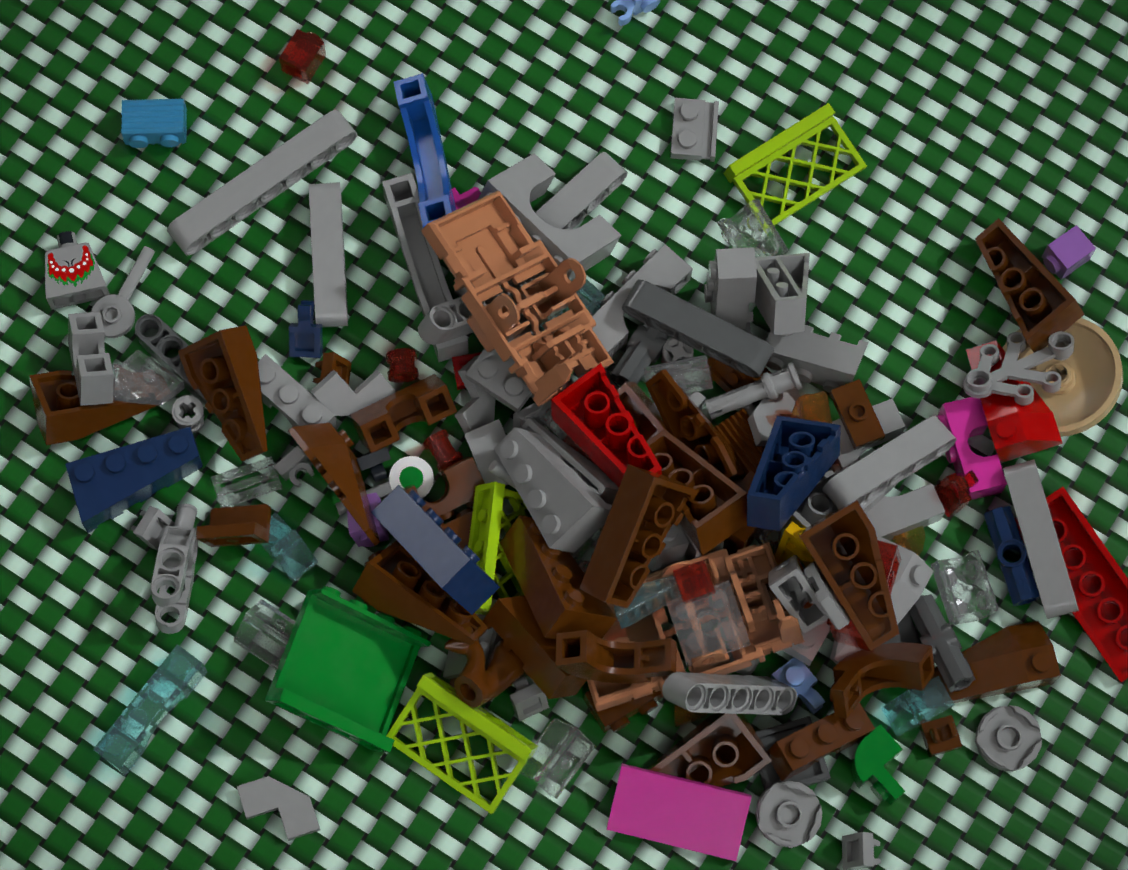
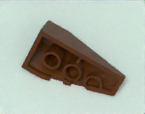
(228, 377)
(691, 426)

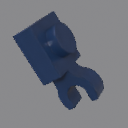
(304, 336)

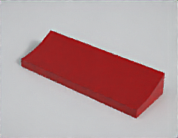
(1096, 582)

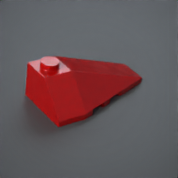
(1016, 427)

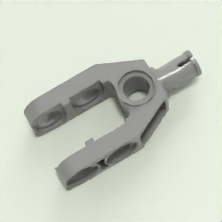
(175, 568)

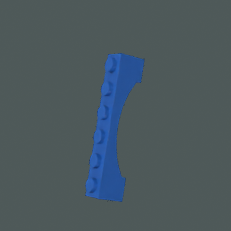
(426, 148)

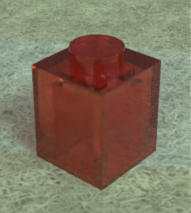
(303, 55)

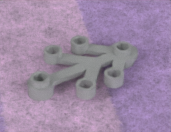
(982, 383)

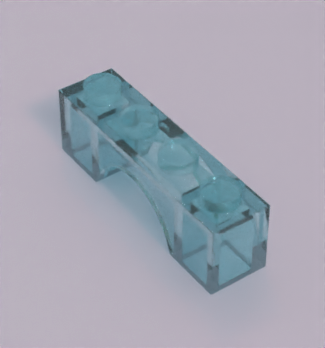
(134, 727)

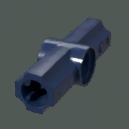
(1017, 575)

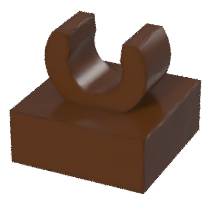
(331, 362)
(940, 735)

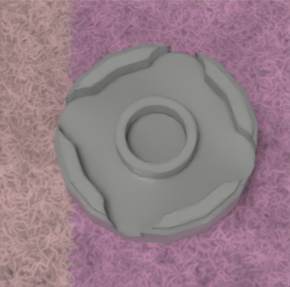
(1008, 738)
(788, 813)

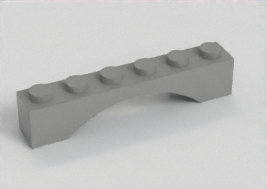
(421, 260)

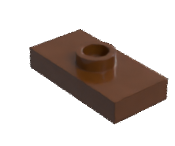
(857, 414)

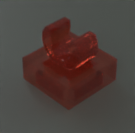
(694, 582)

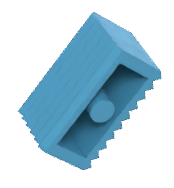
(154, 122)

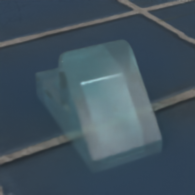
(288, 549)
(917, 706)

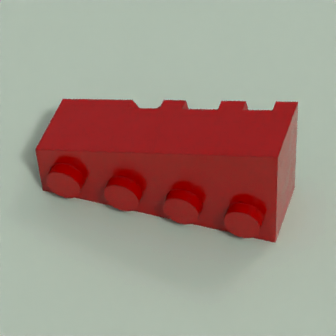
(602, 426)

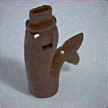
(479, 685)

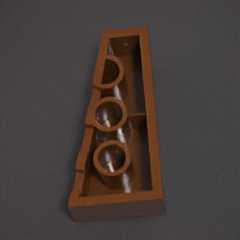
(1030, 290)
(719, 504)
(634, 534)
(552, 584)

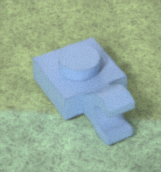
(632, 7)
(802, 680)

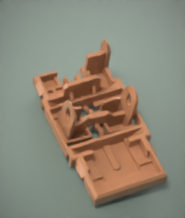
(486, 249)
(766, 627)

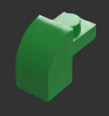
(869, 762)

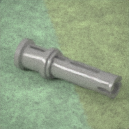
(768, 386)

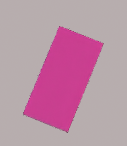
(679, 812)

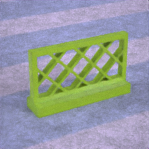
(788, 141)
(485, 531)
(477, 719)

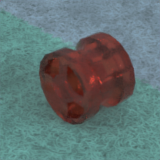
(402, 365)

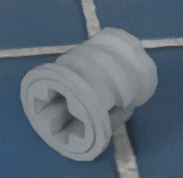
(189, 405)

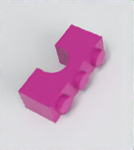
(965, 420)

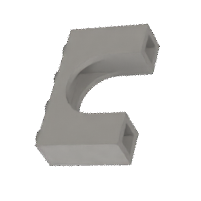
(529, 181)
(898, 513)

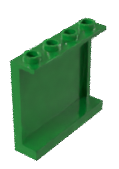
(345, 668)

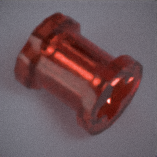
(442, 449)

